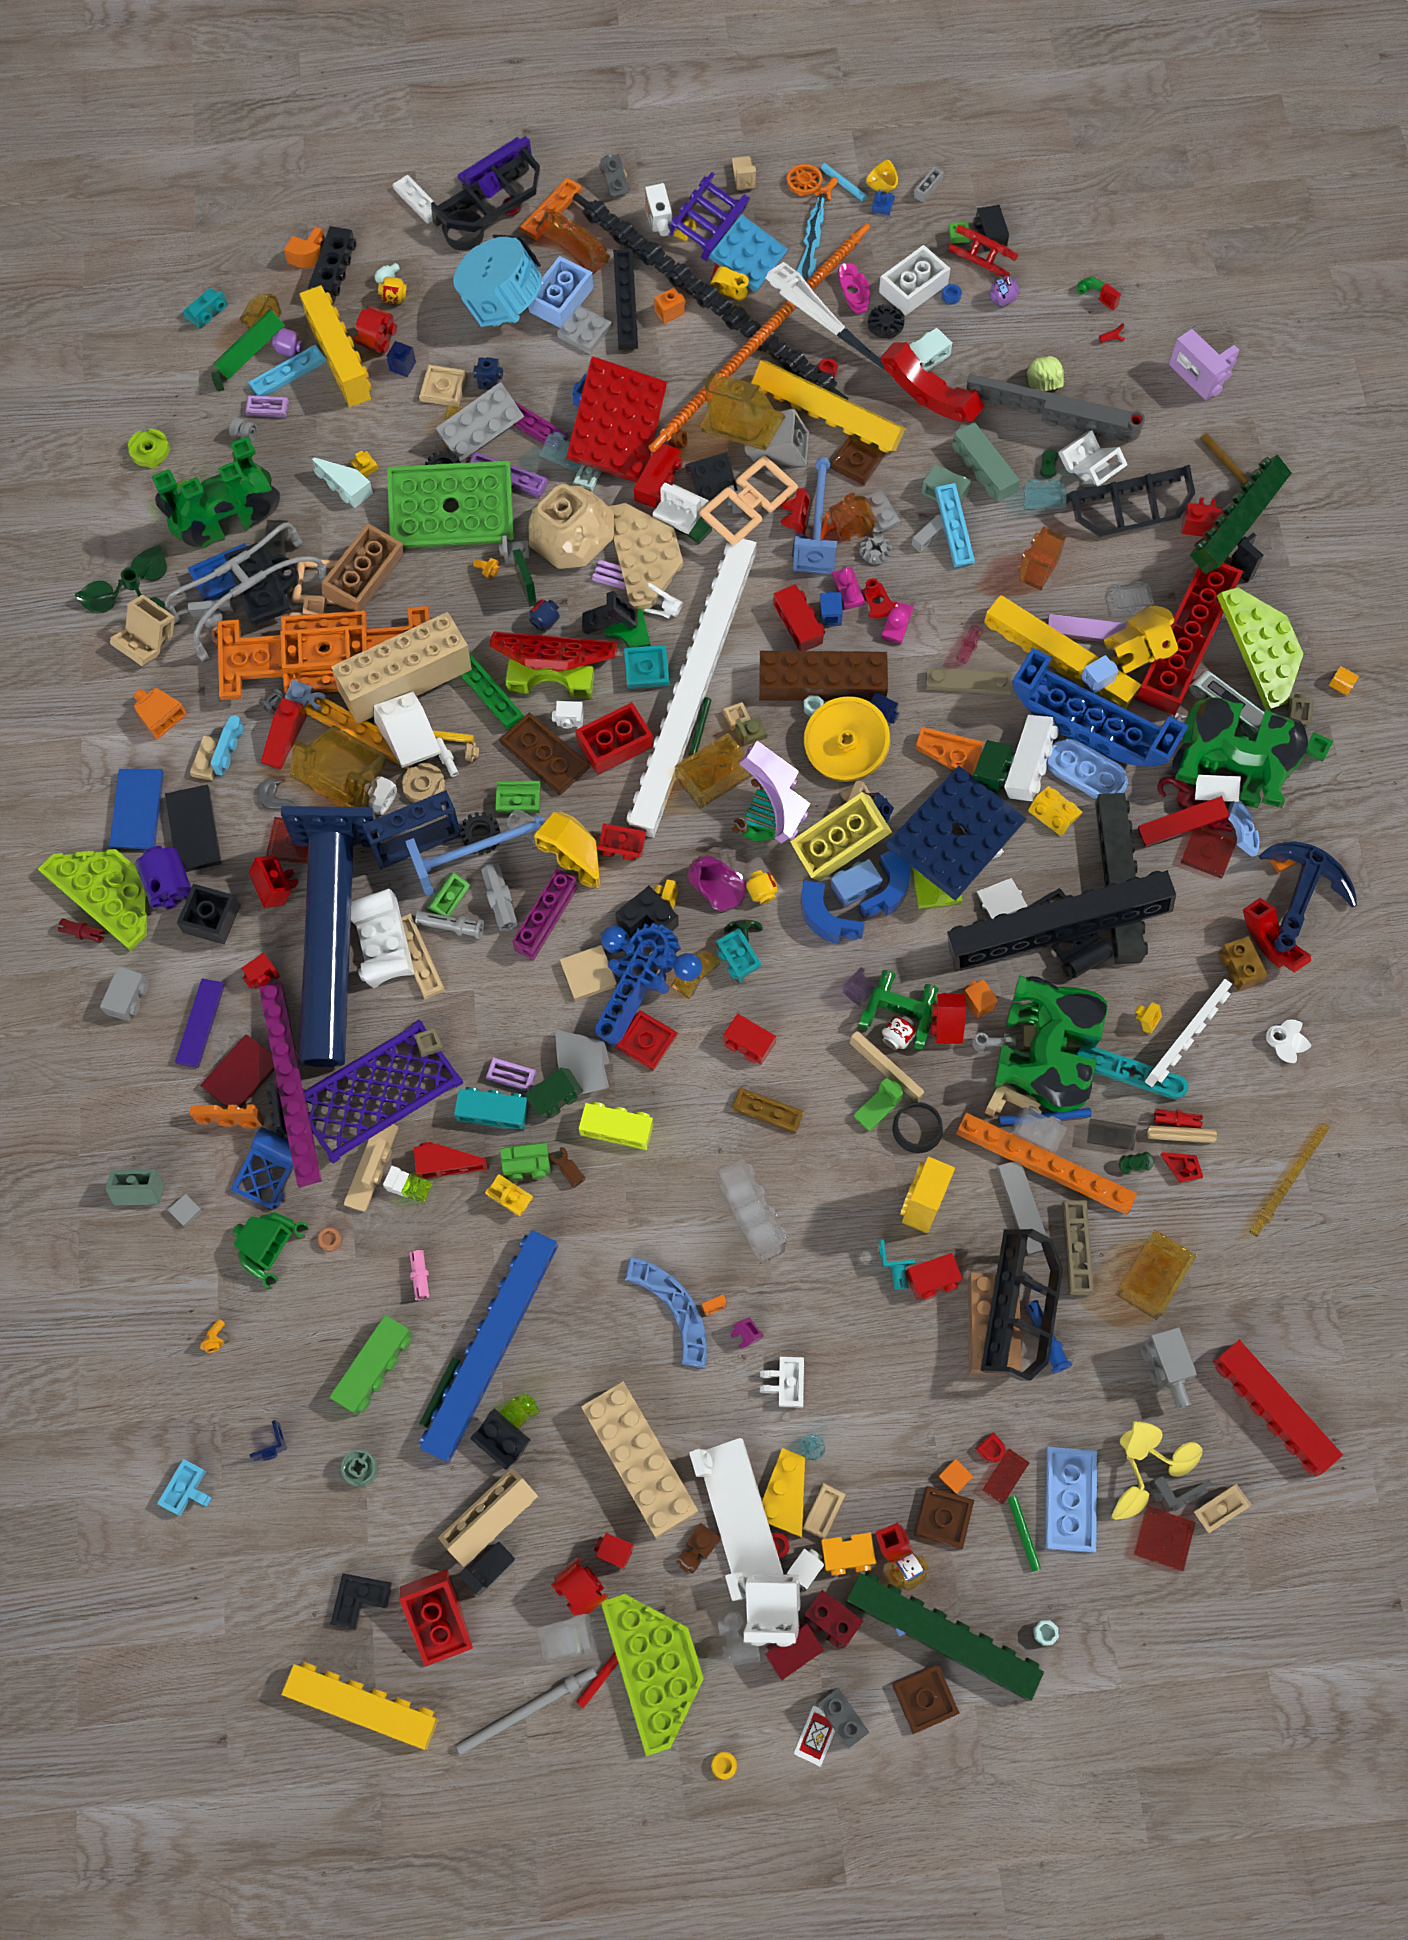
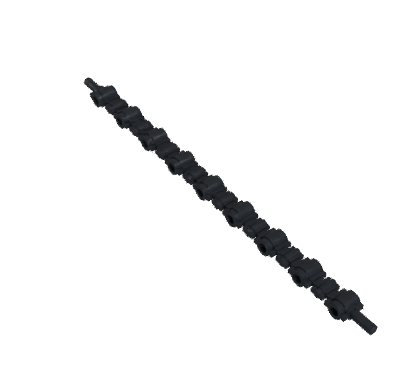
(705, 295)

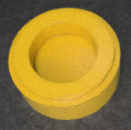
(724, 1765)

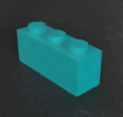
(491, 1108)

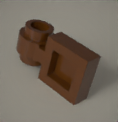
(703, 1543)

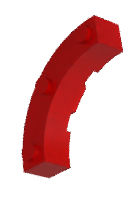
(927, 387)

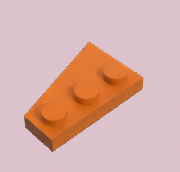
(950, 749)
(247, 1117)

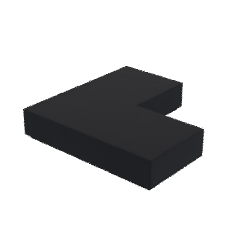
(355, 1592)

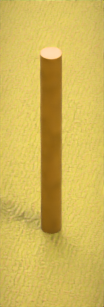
(1224, 458)

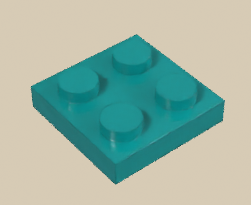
(646, 667)

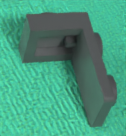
(614, 174)
(1162, 1493)

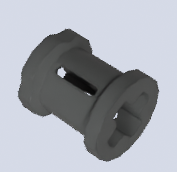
(272, 701)

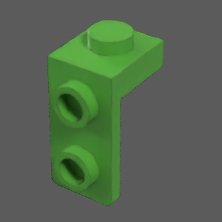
(879, 1104)

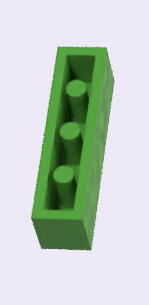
(371, 1365)

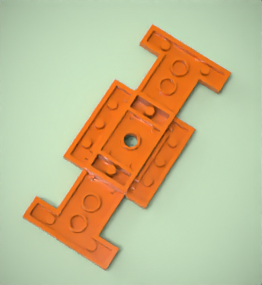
(298, 649)

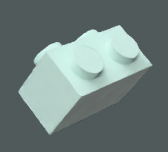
(932, 349)

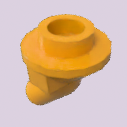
(490, 568)
(212, 1342)

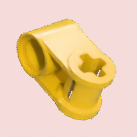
(729, 281)

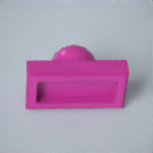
(897, 623)

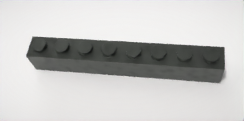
(1118, 867)

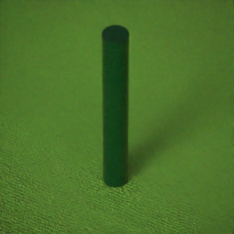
(700, 726)
(437, 1397)

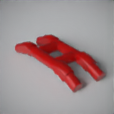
(978, 240)

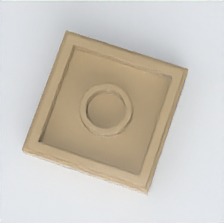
(443, 385)
(588, 973)

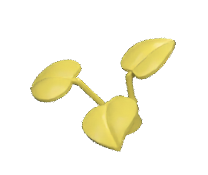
(1137, 1445)

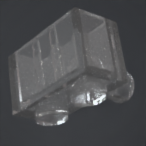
(1039, 1129)

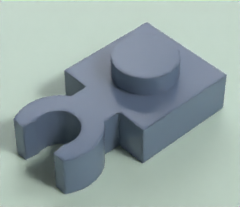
(303, 694)

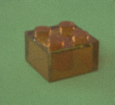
(1041, 558)

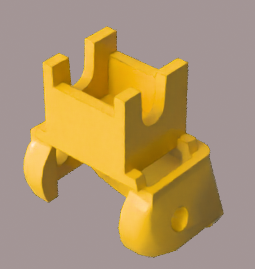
(1143, 632)

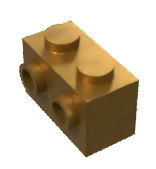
(1242, 964)

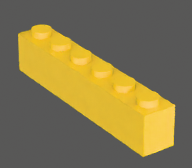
(361, 1706)

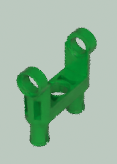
(900, 1004)

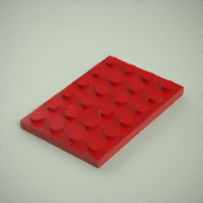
(616, 419)

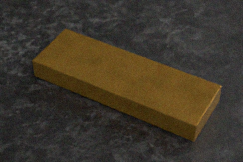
(767, 1110)

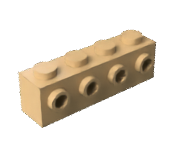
(487, 1517)

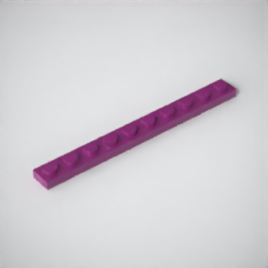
(290, 1085)

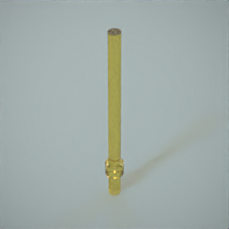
(1267, 1213)

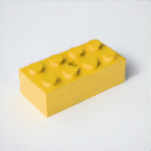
(926, 1194)

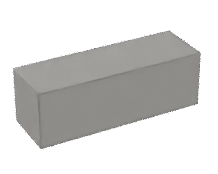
(928, 184)
(928, 534)

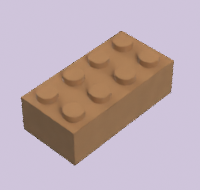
(362, 569)
(979, 1305)

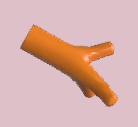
(827, 188)
(824, 528)

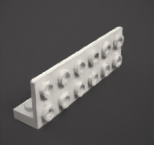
(737, 1513)

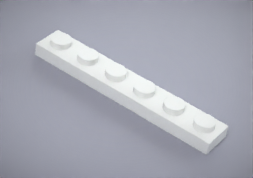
(1184, 1041)

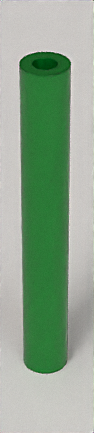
(1024, 1533)

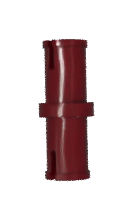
(81, 930)

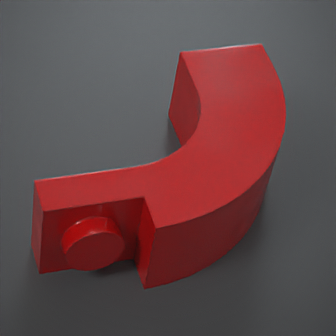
(1264, 928)

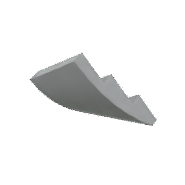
(584, 1058)

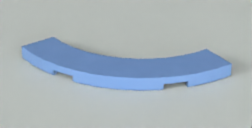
(680, 1304)

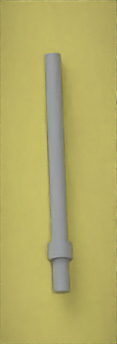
(571, 1685)

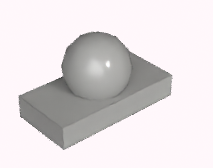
(198, 609)

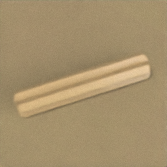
(1181, 1134)

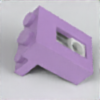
(1202, 365)

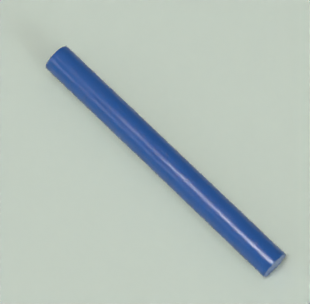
(1079, 1113)

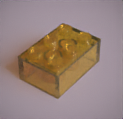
(712, 771)
(1155, 1274)

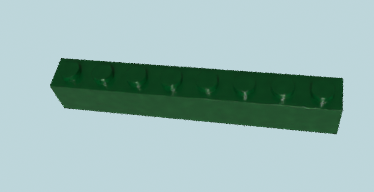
(1240, 513)
(944, 1636)

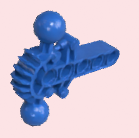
(664, 948)

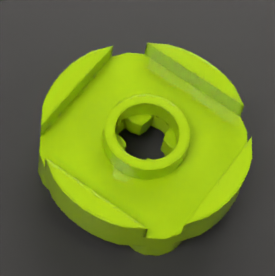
(152, 457)

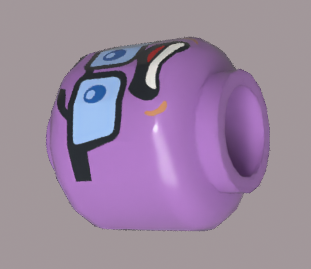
(1004, 291)

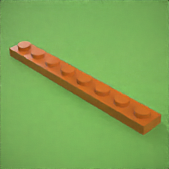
(1046, 1164)

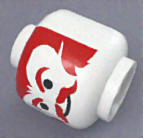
(898, 1032)

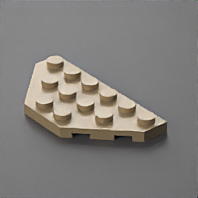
(645, 553)

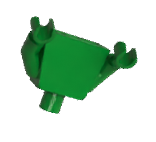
(262, 1242)

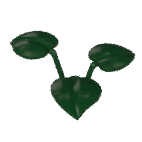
(149, 564)

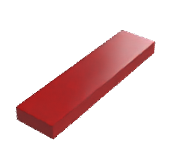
(1183, 821)

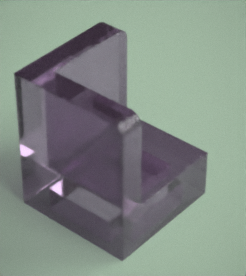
(858, 987)

